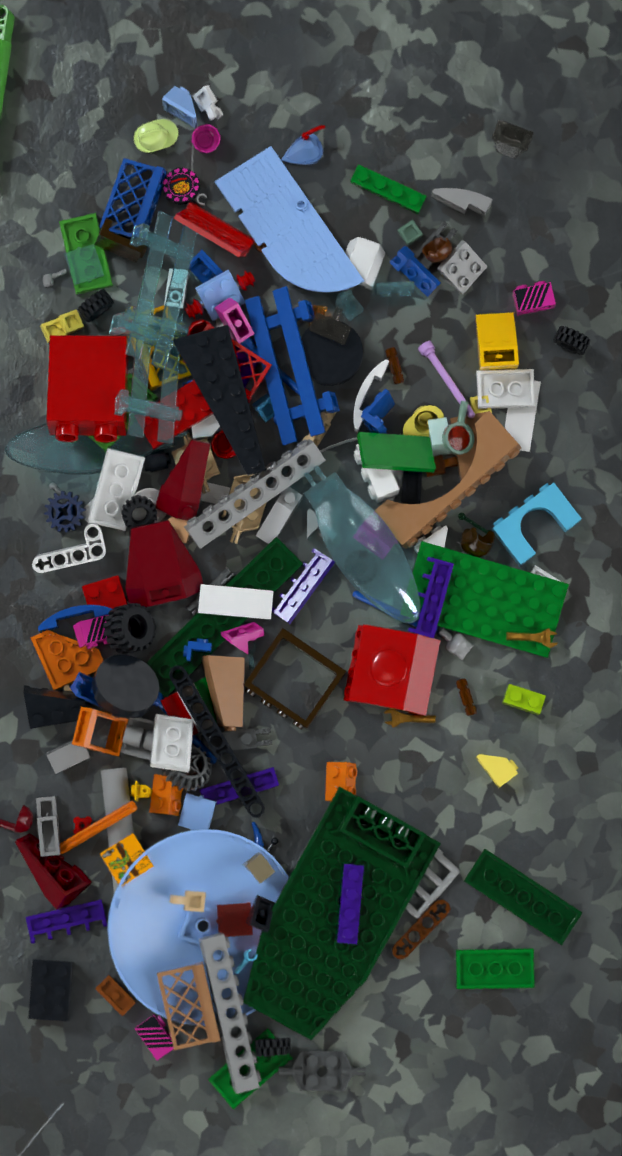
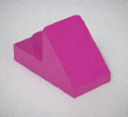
(241, 635)

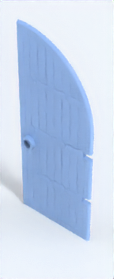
(288, 224)

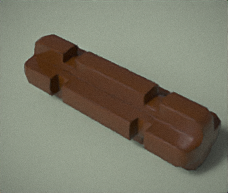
(394, 366)
(466, 697)

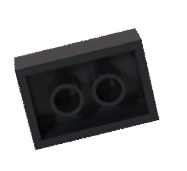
(50, 990)

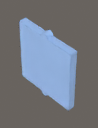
(196, 812)

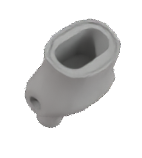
(456, 644)

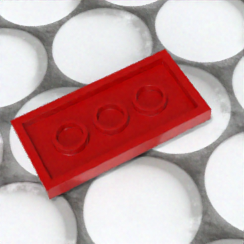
(193, 408)

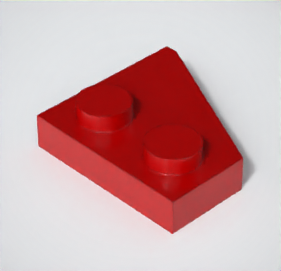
(105, 593)

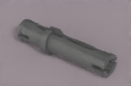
(221, 580)

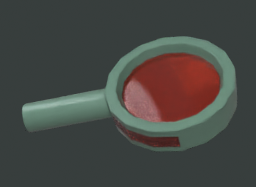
(458, 436)

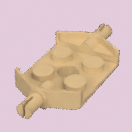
(251, 521)

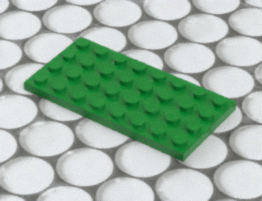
(493, 598)

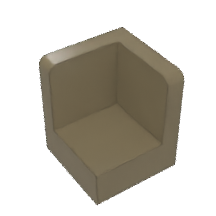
(259, 867)

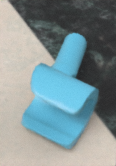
(246, 959)

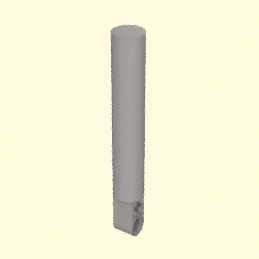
(115, 795)

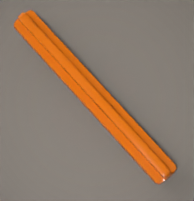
(97, 827)

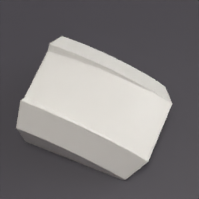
(366, 258)

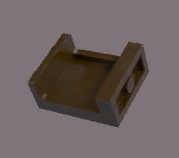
(118, 244)

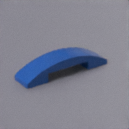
(51, 622)

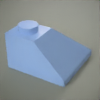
(180, 105)

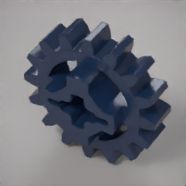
(58, 506)

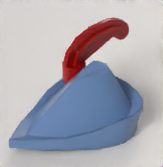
(305, 149)

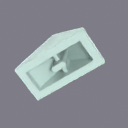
(436, 429)

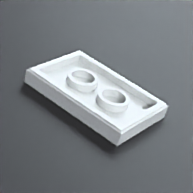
(506, 388)
(172, 743)

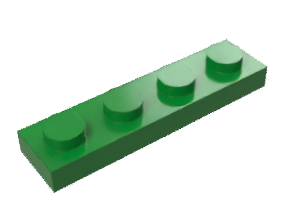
(388, 189)

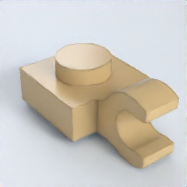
(192, 900)

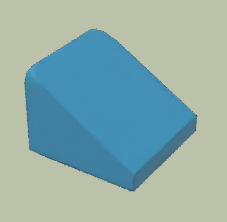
(264, 407)

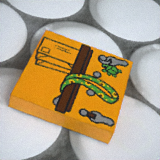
(122, 855)

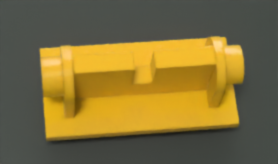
(140, 791)

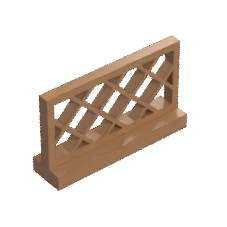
(204, 998)

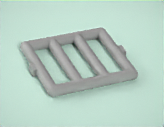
(442, 885)

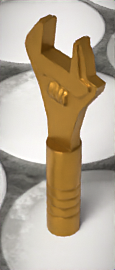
(542, 637)
(398, 718)

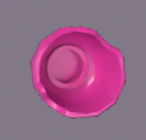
(205, 138)

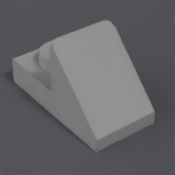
(312, 524)

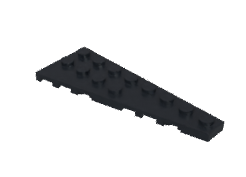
(217, 373)

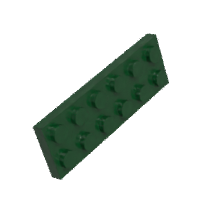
(523, 897)

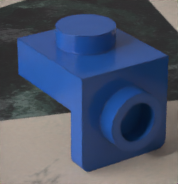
(201, 645)

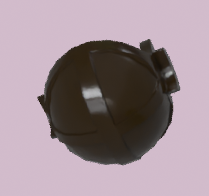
(475, 544)

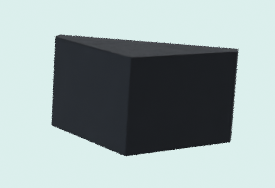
(260, 914)

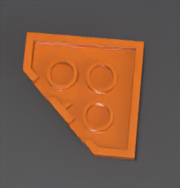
(64, 658)

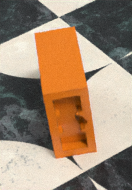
(85, 729)

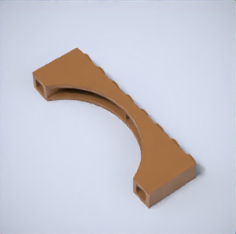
(492, 451)

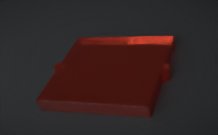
(232, 919)

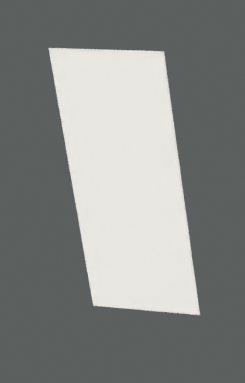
(521, 422)
(235, 601)

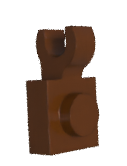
(441, 464)

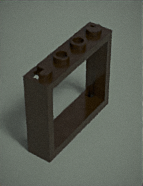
(312, 653)

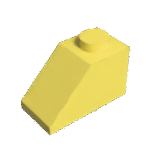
(498, 768)

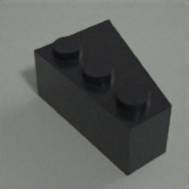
(51, 707)

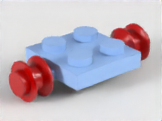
(218, 290)

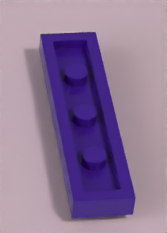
(225, 792)
(350, 903)

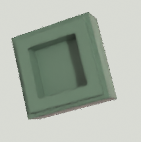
(410, 232)

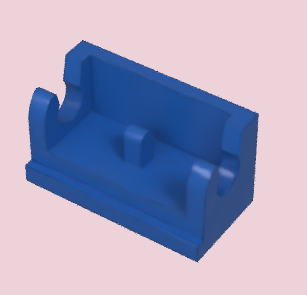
(204, 267)
(83, 688)

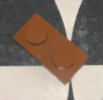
(115, 995)

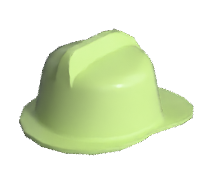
(156, 135)

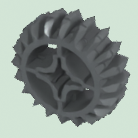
(195, 778)

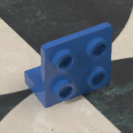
(373, 414)

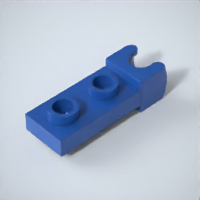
(415, 271)

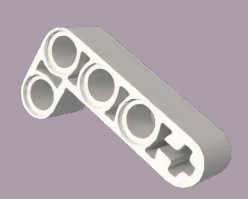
(68, 552)

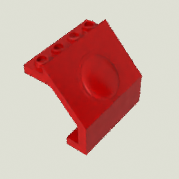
(392, 669)

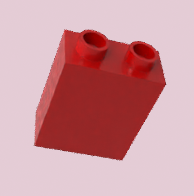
(83, 387)

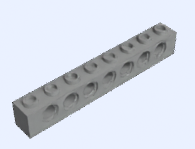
(250, 503)
(208, 946)

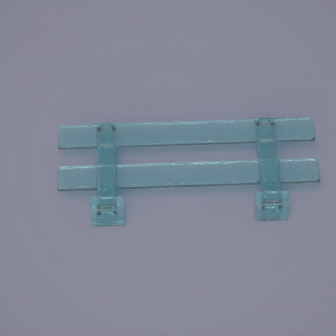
(137, 329)
(137, 403)

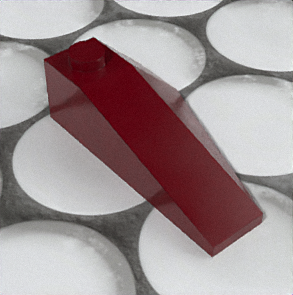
(183, 488)
(54, 876)

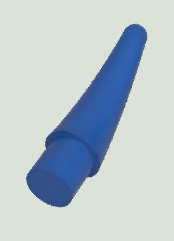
(257, 835)

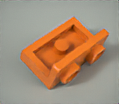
(342, 775)
(164, 797)

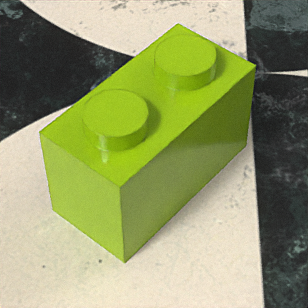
(523, 699)

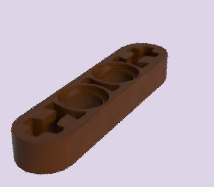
(424, 932)

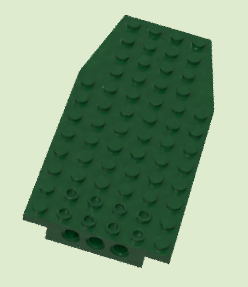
(299, 965)

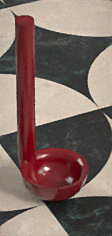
(23, 822)

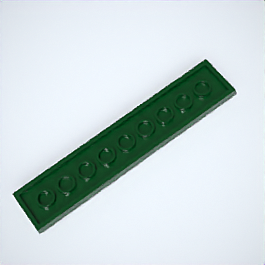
(265, 572)

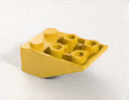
(497, 341)

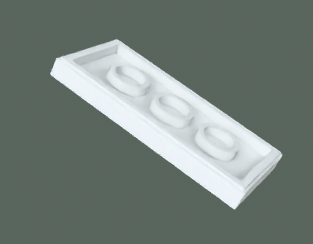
(116, 484)

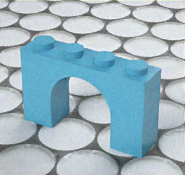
(548, 500)

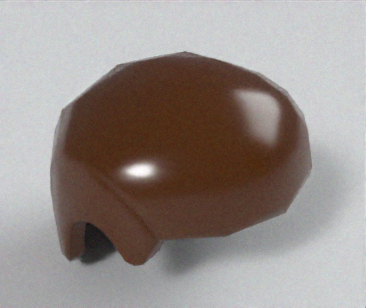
(437, 250)

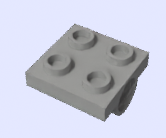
(462, 267)
(138, 738)

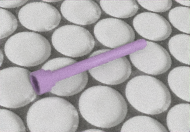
(428, 351)

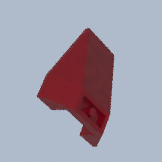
(160, 566)

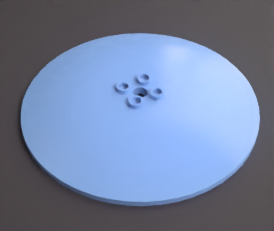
(159, 936)

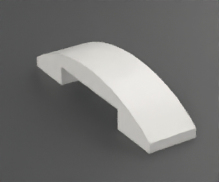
(377, 373)

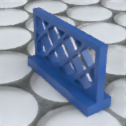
(149, 200)

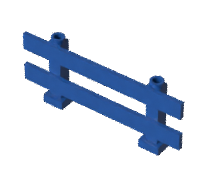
(287, 319)

